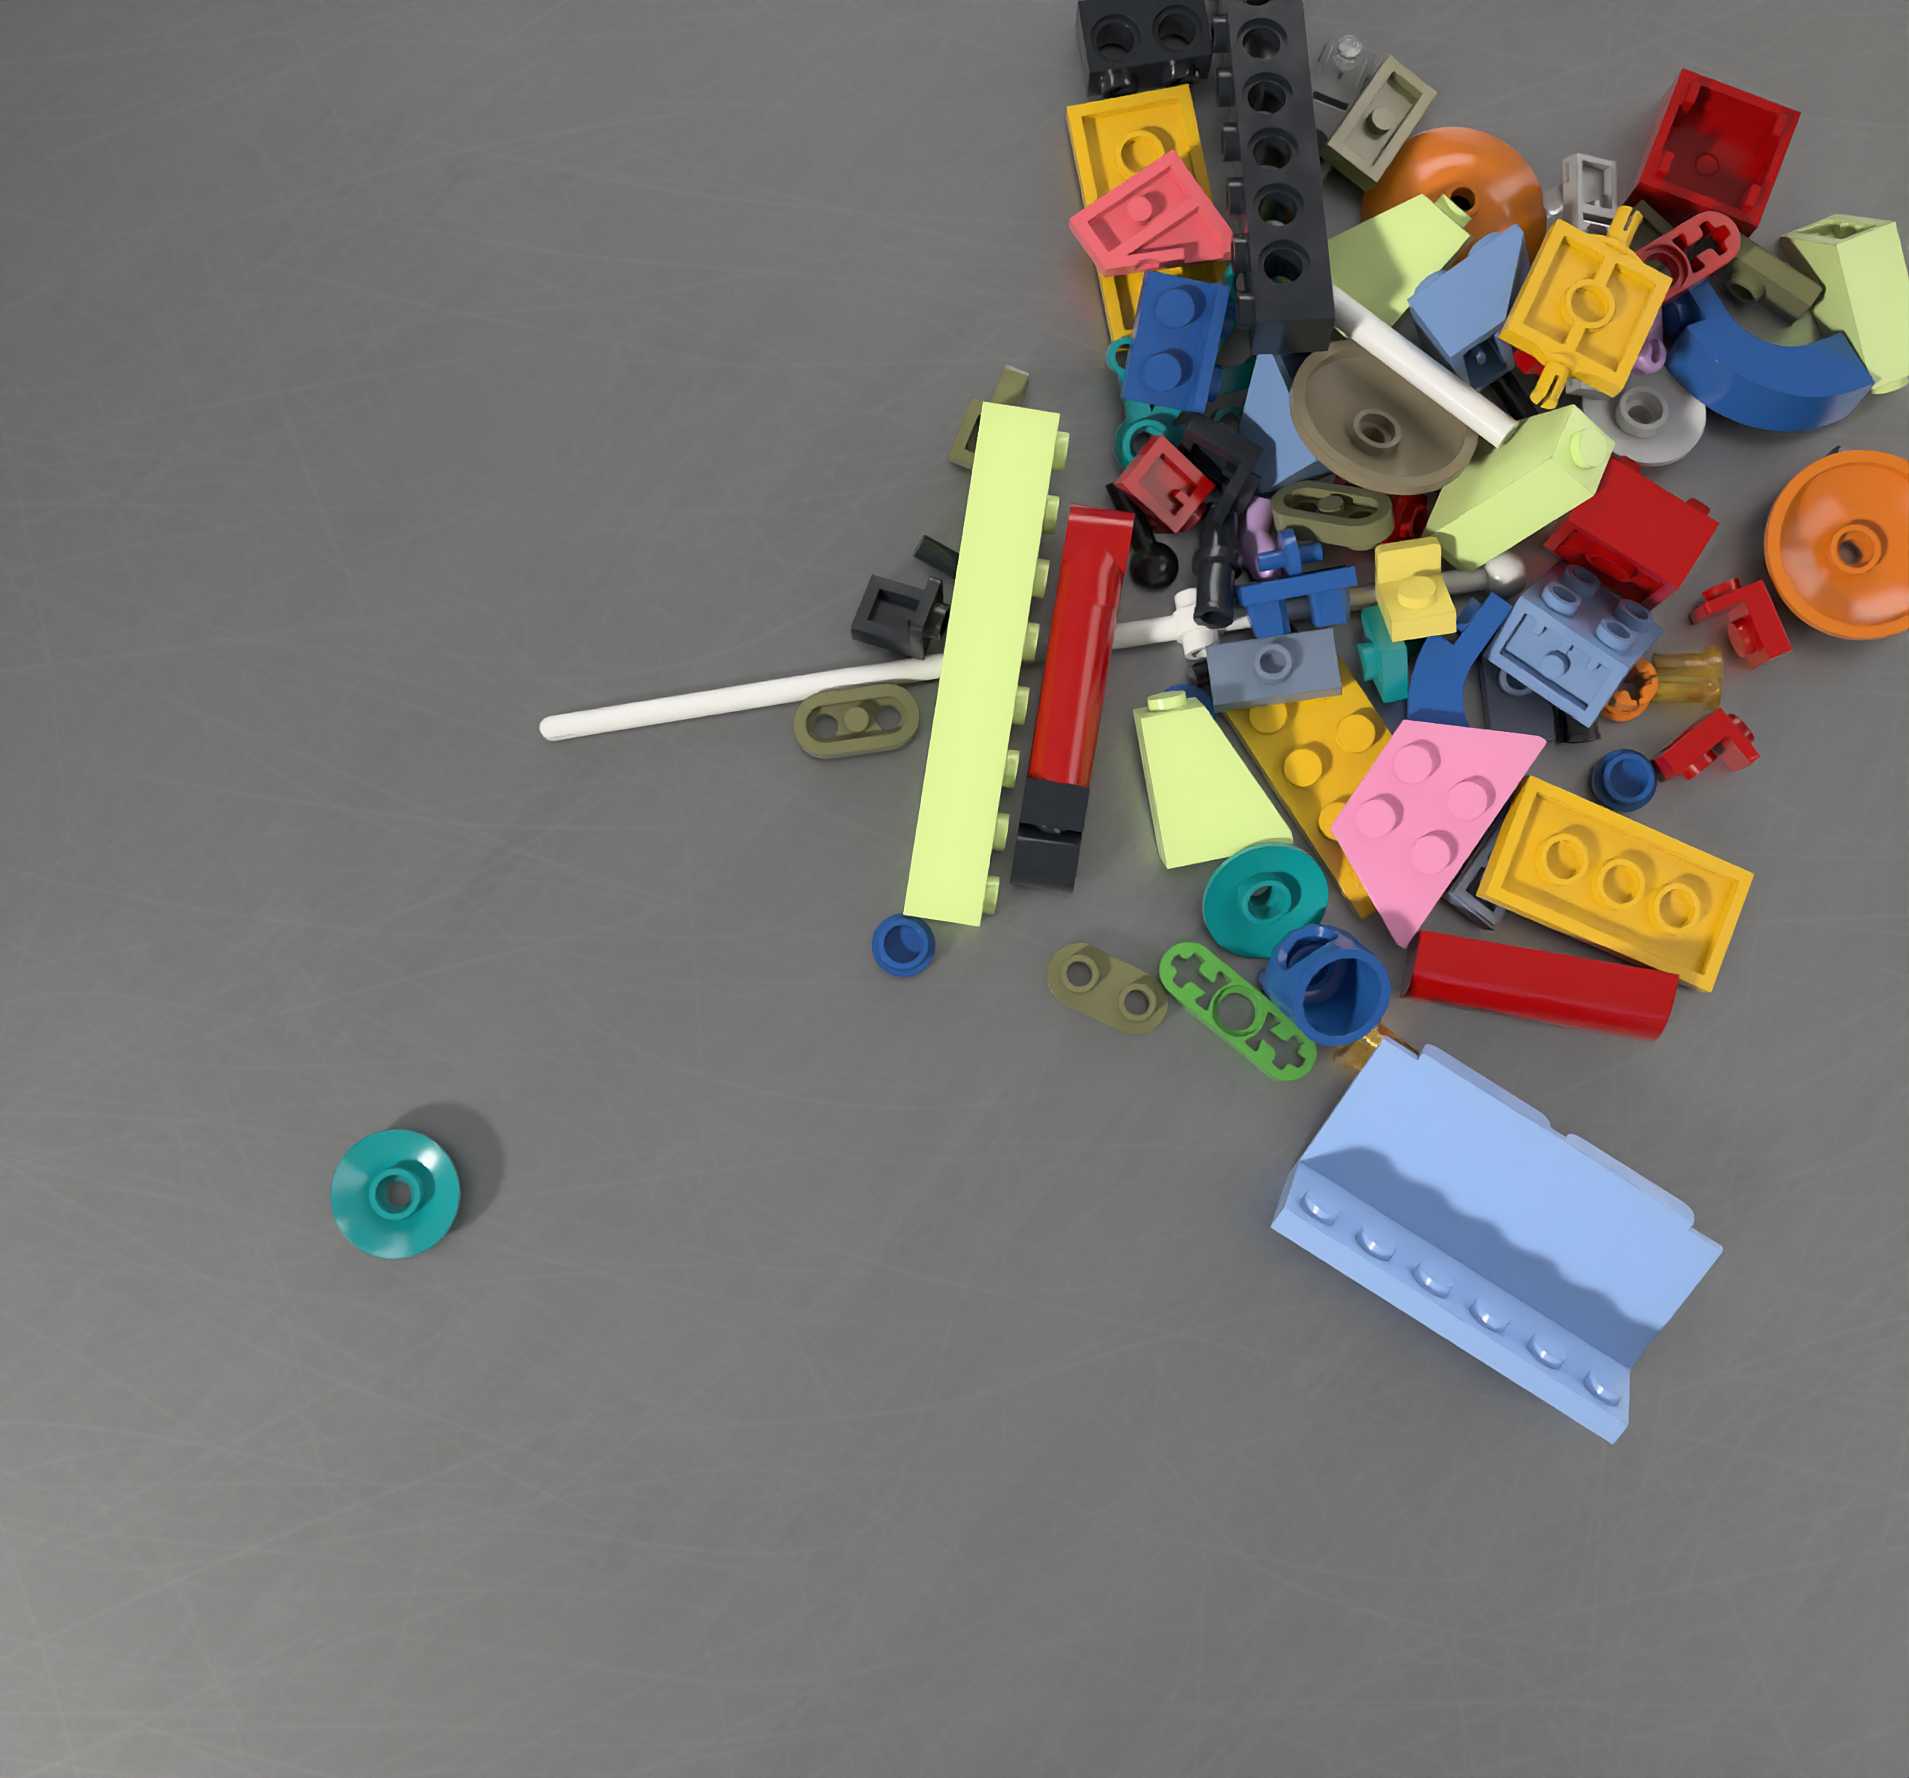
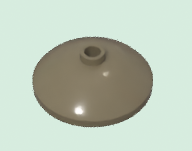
(1376, 424)

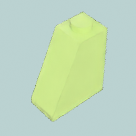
(1394, 252)
(1862, 292)
(1520, 488)
(1198, 785)

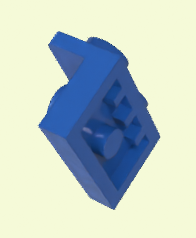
(1177, 342)

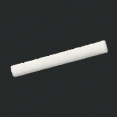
(1422, 370)

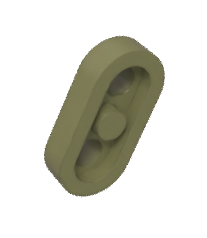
(1333, 514)
(856, 718)
(1105, 993)

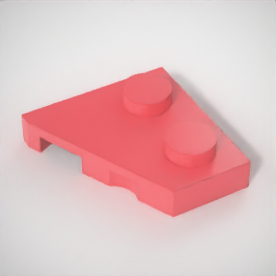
(1153, 223)

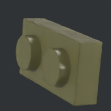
(1378, 123)

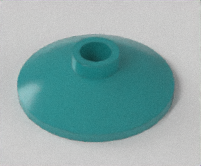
(1255, 924)
(363, 1200)

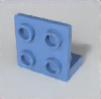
(1573, 640)

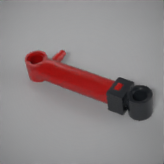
(1071, 697)

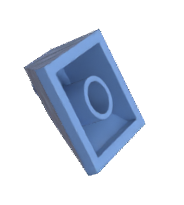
(1269, 424)

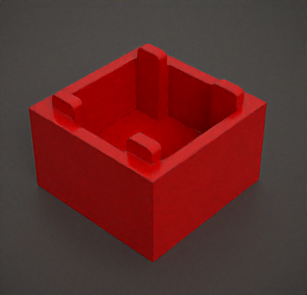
(1712, 153)
(1633, 535)

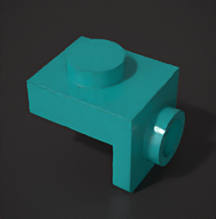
(1382, 659)

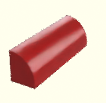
(1538, 986)

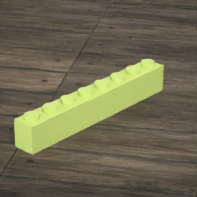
(983, 663)

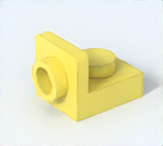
(1413, 590)

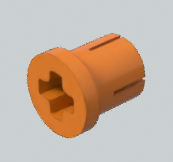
(1626, 707)

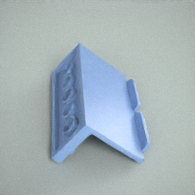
(1495, 1229)

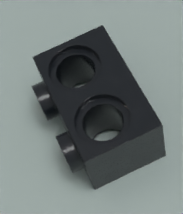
(1138, 28)

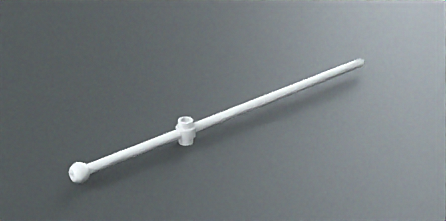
(1502, 575)

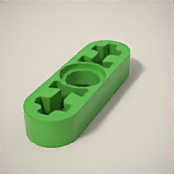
(1208, 970)

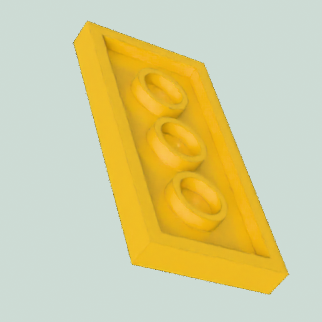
(1112, 144)
(1313, 763)
(1614, 883)

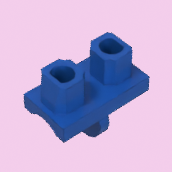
(1325, 588)

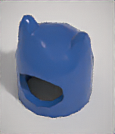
(1326, 984)

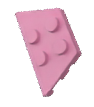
(1426, 812)

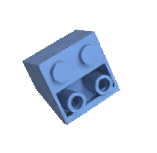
(1466, 307)

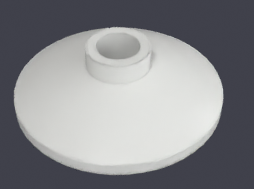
(1669, 415)

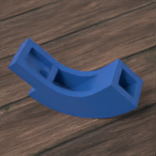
(1756, 379)
(1442, 667)

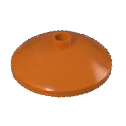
(1470, 166)
(1851, 501)

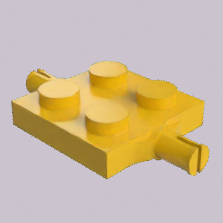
(1586, 307)

